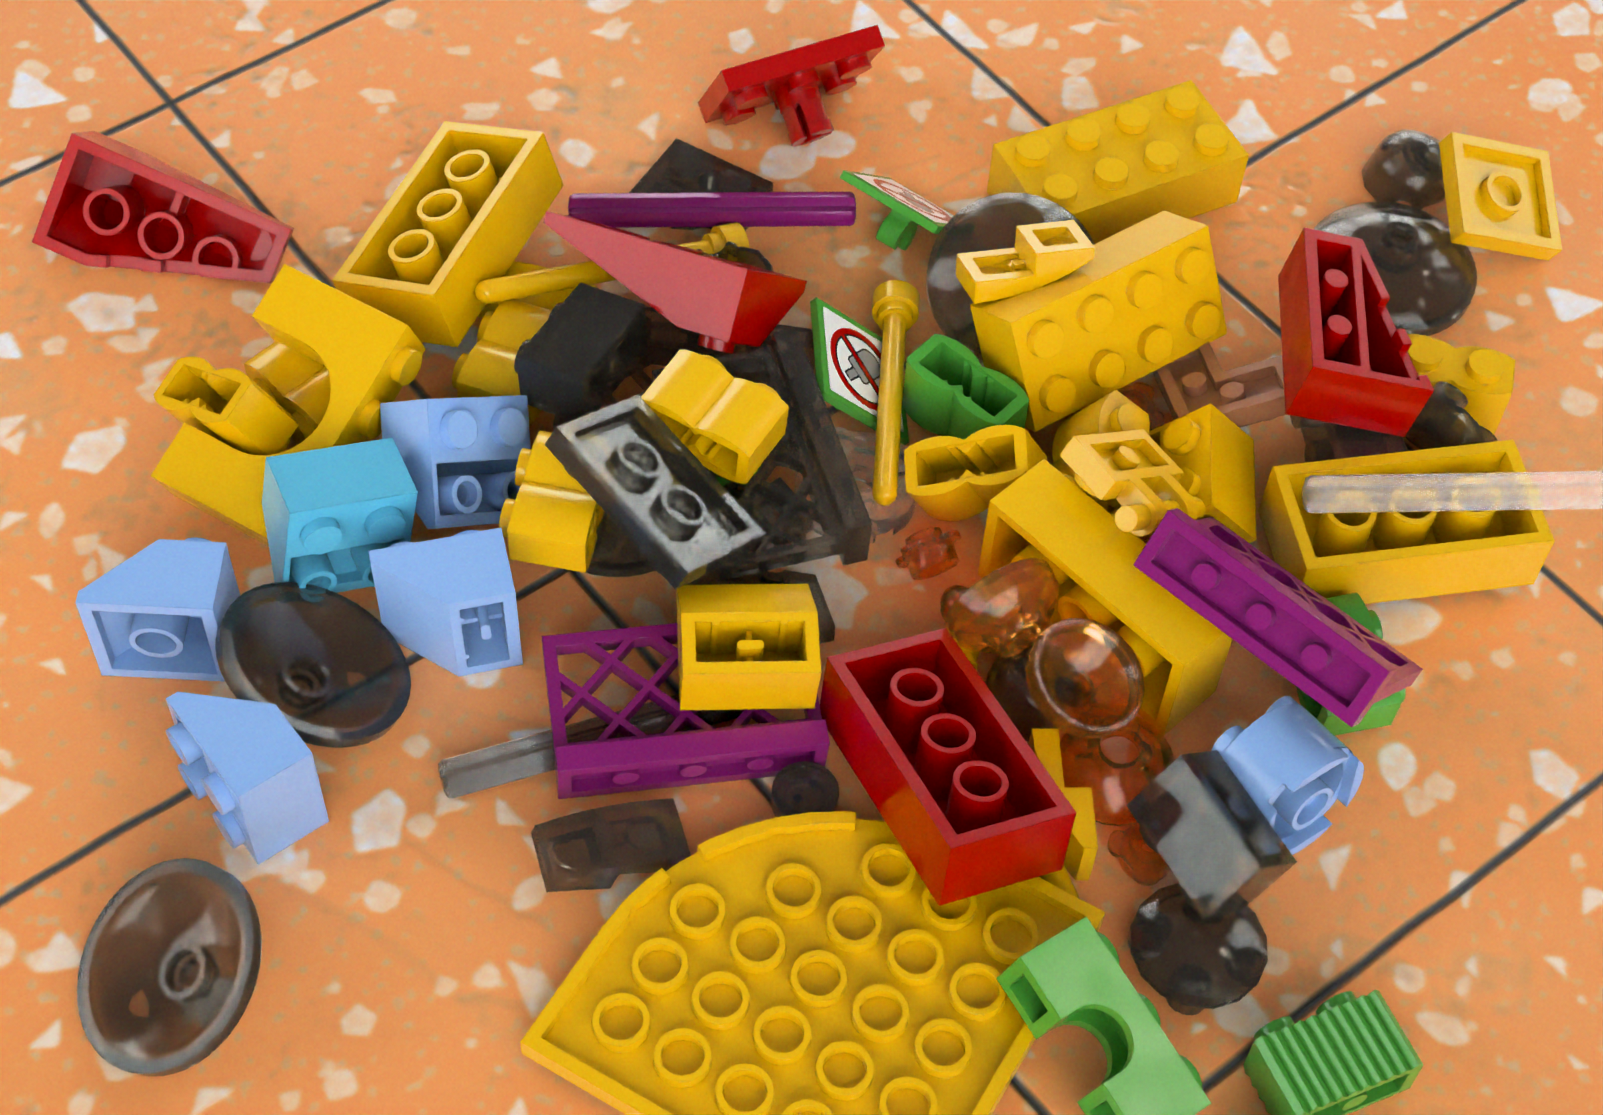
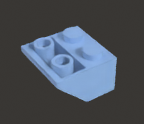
(459, 454)
(451, 600)
(249, 768)

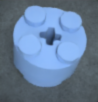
(1292, 770)

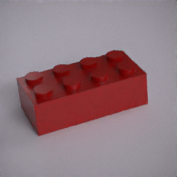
(945, 766)

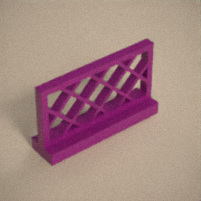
(1274, 615)
(669, 757)

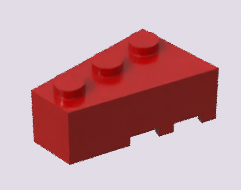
(1339, 340)

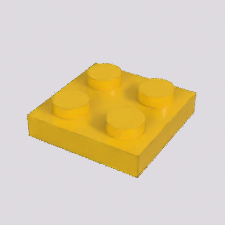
(1499, 196)

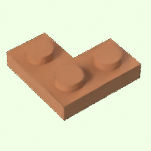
(1242, 393)

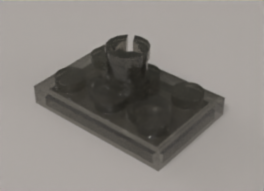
(653, 492)

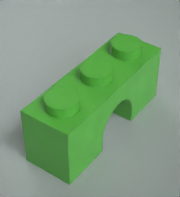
(1081, 984)

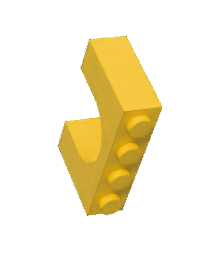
(367, 365)

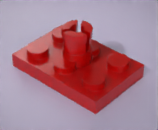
(793, 83)

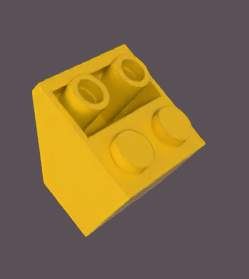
(1215, 465)
(747, 647)

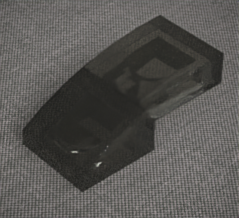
(600, 843)

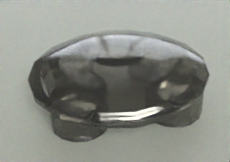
(1446, 422)
(1195, 958)

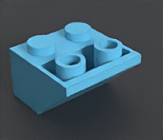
(332, 509)

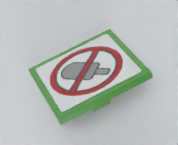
(907, 209)
(848, 365)

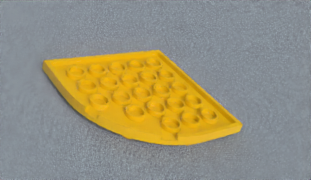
(800, 980)

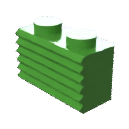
(1332, 1060)

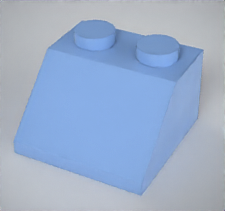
(161, 611)

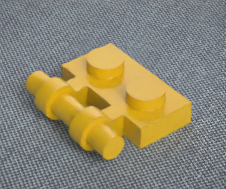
(1133, 472)

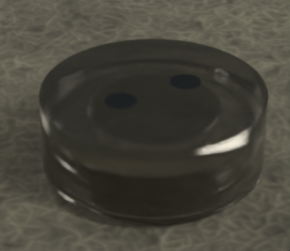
(804, 789)

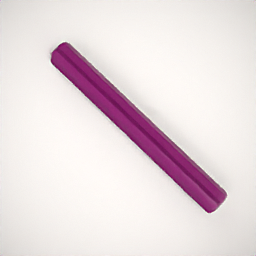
(715, 209)

